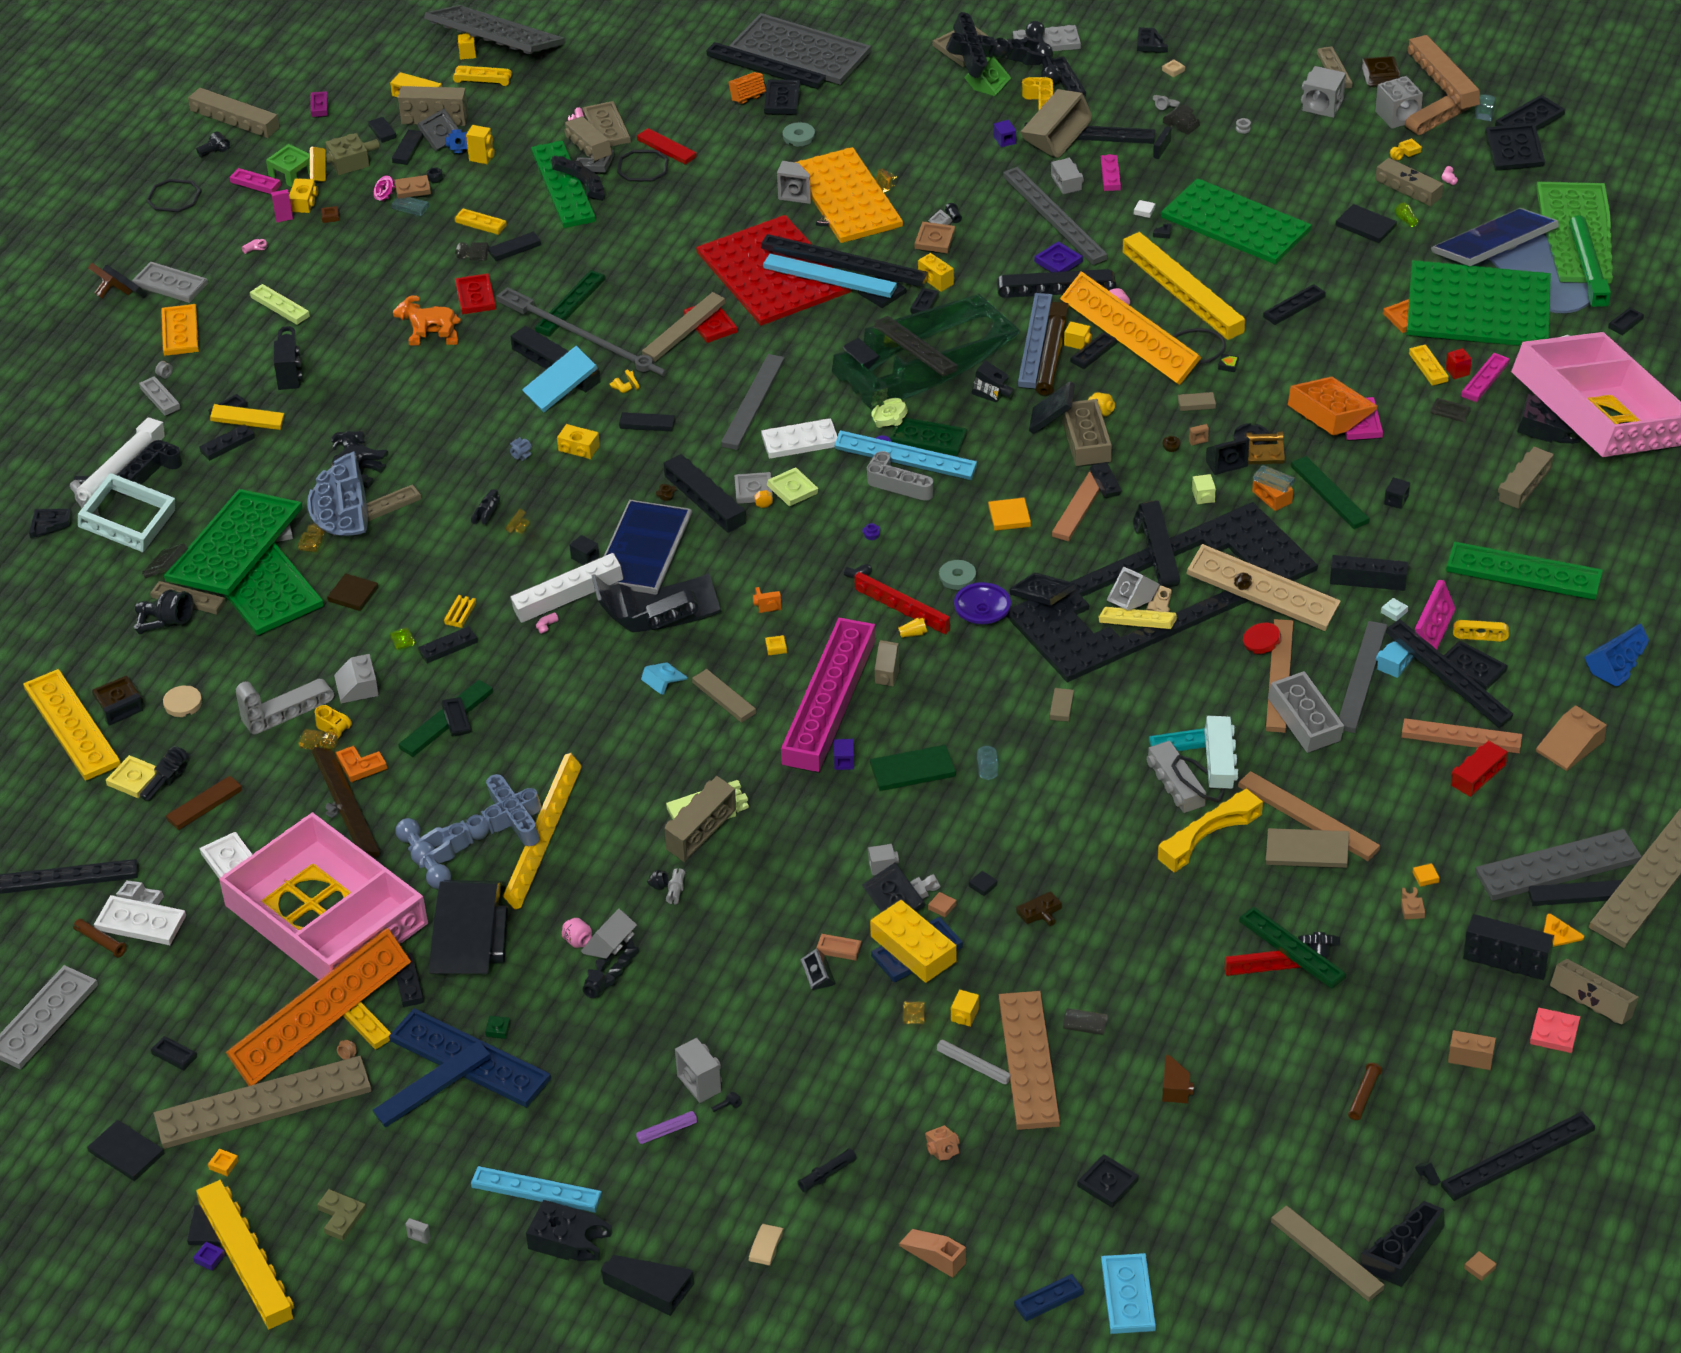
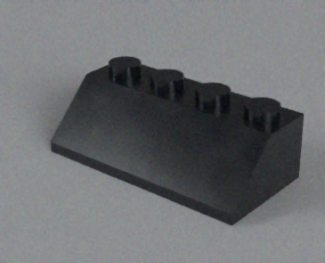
(1368, 572)

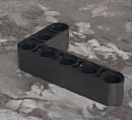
(1151, 521)

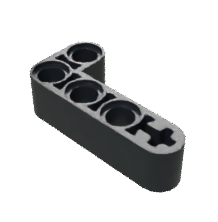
(150, 460)

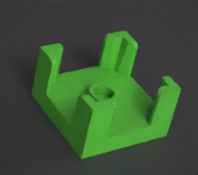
(288, 161)

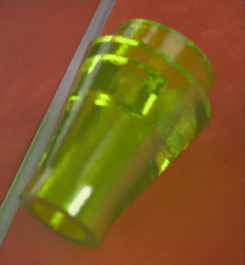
(1406, 213)

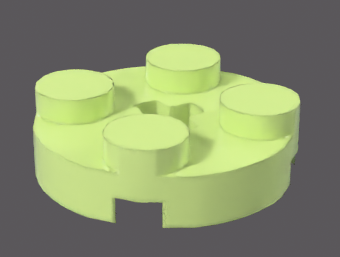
(890, 413)

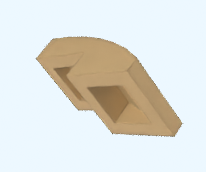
(765, 1244)

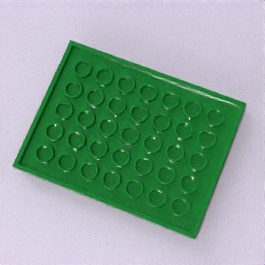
(1478, 303)

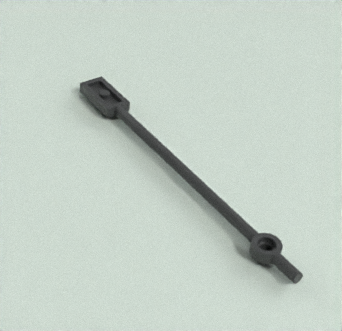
(523, 304)

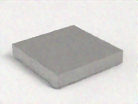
(750, 484)

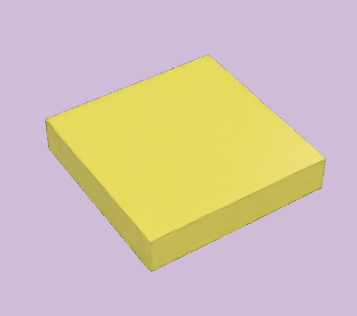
(131, 776)

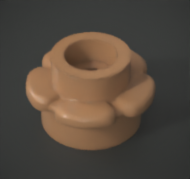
(346, 1049)

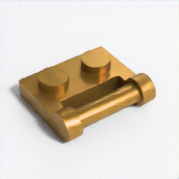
(1266, 453)

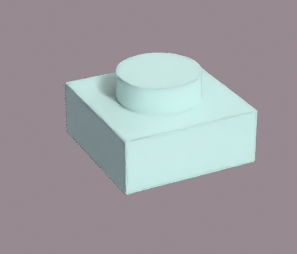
(1394, 609)

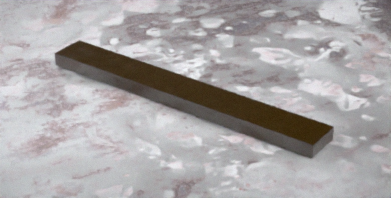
(345, 801)

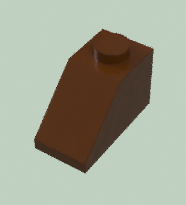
(1176, 1082)

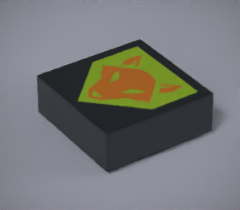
(1228, 362)

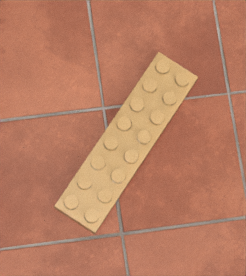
(1266, 587)

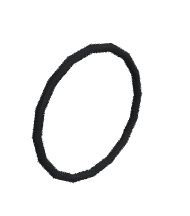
(1209, 331)

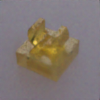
(884, 180)
(517, 522)

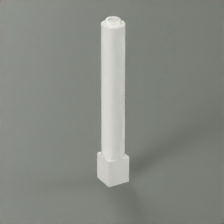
(146, 433)

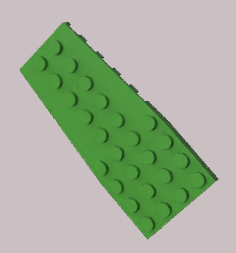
(1563, 202)

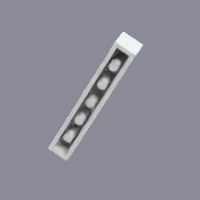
(565, 588)

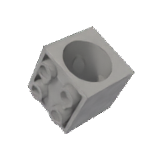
(1323, 91)
(1397, 101)

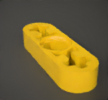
(1466, 625)

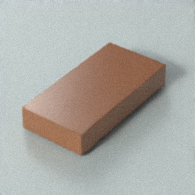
(839, 947)

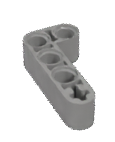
(893, 479)

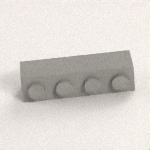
(1160, 759)

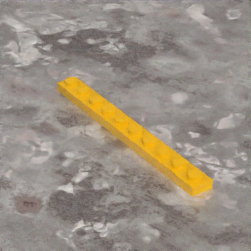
(546, 824)

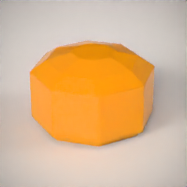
(763, 499)

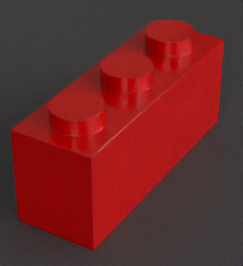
(1479, 768)

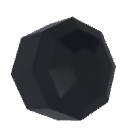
(434, 174)

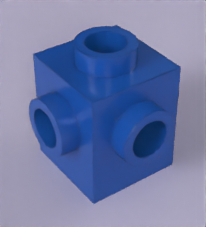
(450, 141)

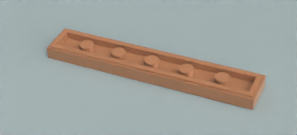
(1076, 509)

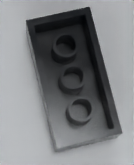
(1508, 947)

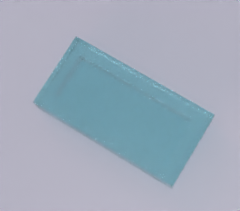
(410, 205)
(1274, 478)

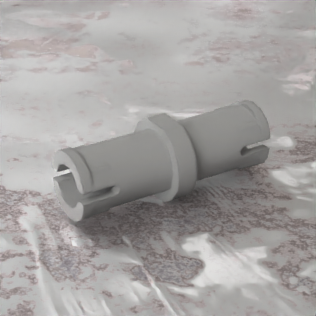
(675, 886)

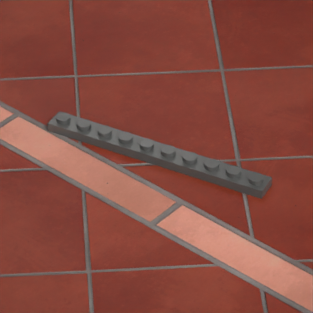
(1055, 215)

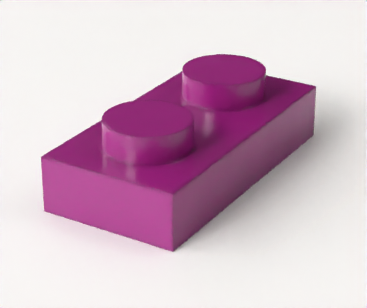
(319, 104)

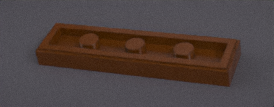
(204, 802)

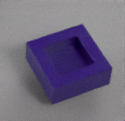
(209, 1256)

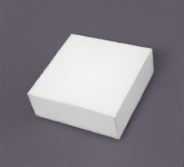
(1144, 208)

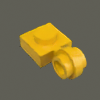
(1406, 147)

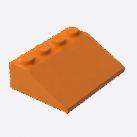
(1330, 404)

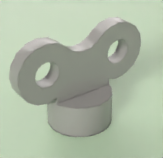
(1163, 102)

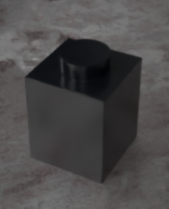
(584, 550)

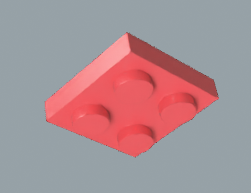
(1555, 1030)

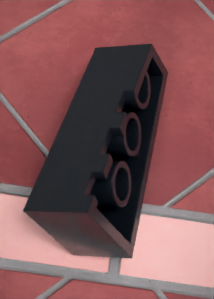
(1406, 1244)

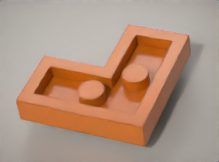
(358, 767)

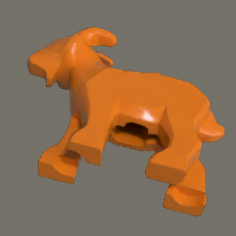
(428, 320)

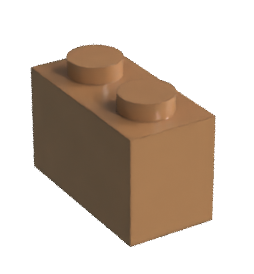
(1471, 1050)

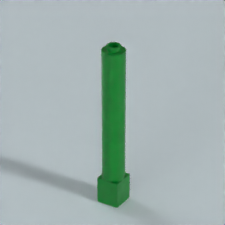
(1598, 287)

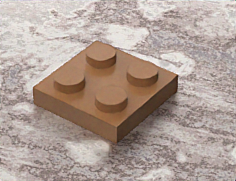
(935, 237)

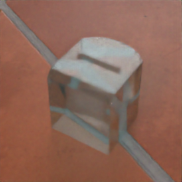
(1486, 108)

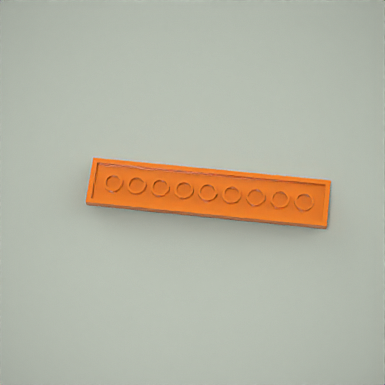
(318, 1007)

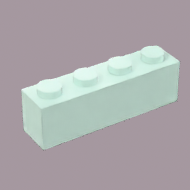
(1220, 752)

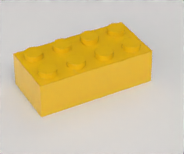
(913, 941)

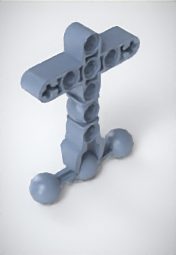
(508, 811)

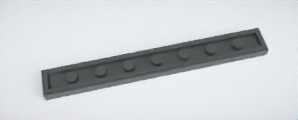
(752, 402)
(1362, 675)

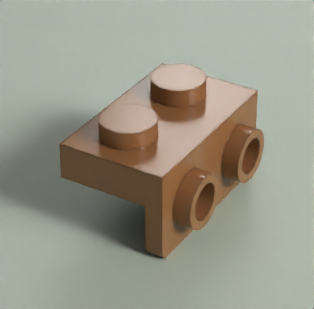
(412, 186)

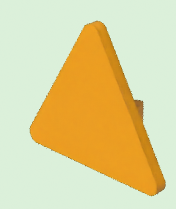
(1563, 933)

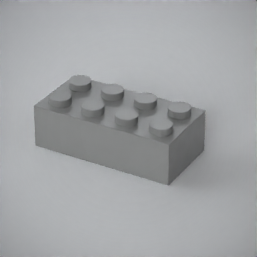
(1305, 711)

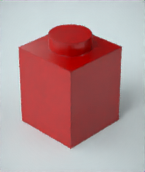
(1458, 363)

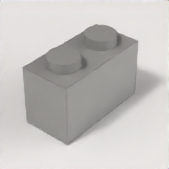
(1066, 175)

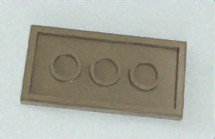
(608, 121)
(1307, 848)

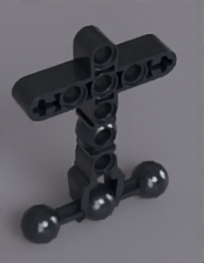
(975, 48)

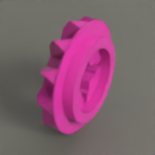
(379, 192)

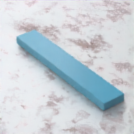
(536, 1189)

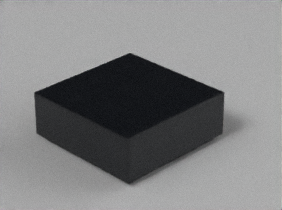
(983, 883)

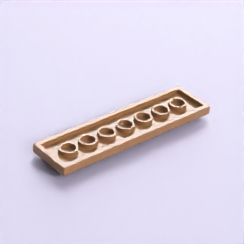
(1028, 1060)

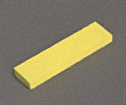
(1137, 617)

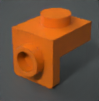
(767, 601)

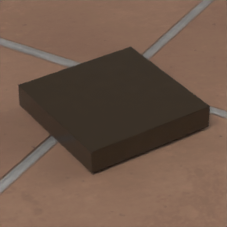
(352, 592)
(114, 691)

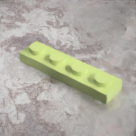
(279, 304)

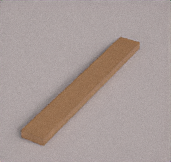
(1279, 669)
(1306, 813)

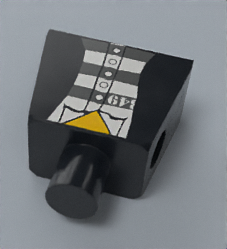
(991, 383)

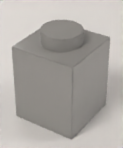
(881, 857)

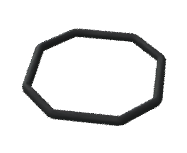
(642, 151)
(172, 209)
(1190, 785)

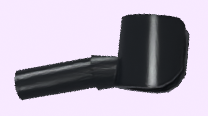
(732, 1099)

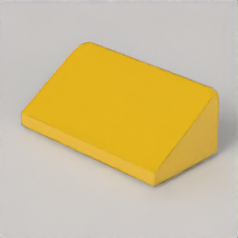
(318, 164)

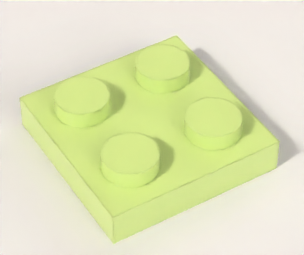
(792, 486)

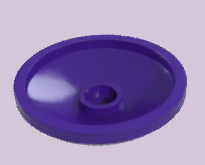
(982, 603)

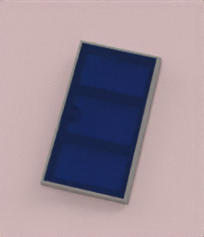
(1495, 236)
(647, 543)

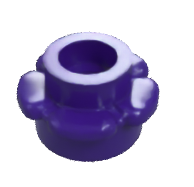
(871, 531)

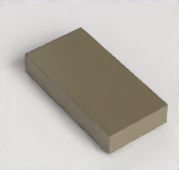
(1196, 401)
(1061, 704)

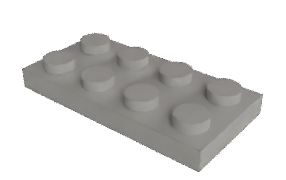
(1057, 37)

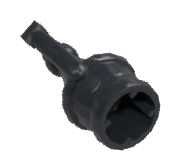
(169, 609)

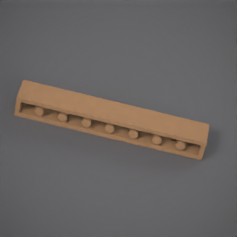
(1444, 72)

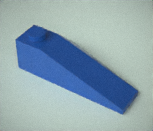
(1617, 657)

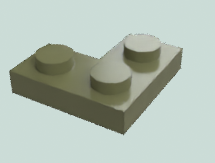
(344, 1213)

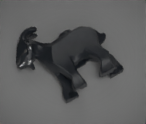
(364, 454)

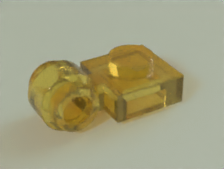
(311, 539)
(316, 738)

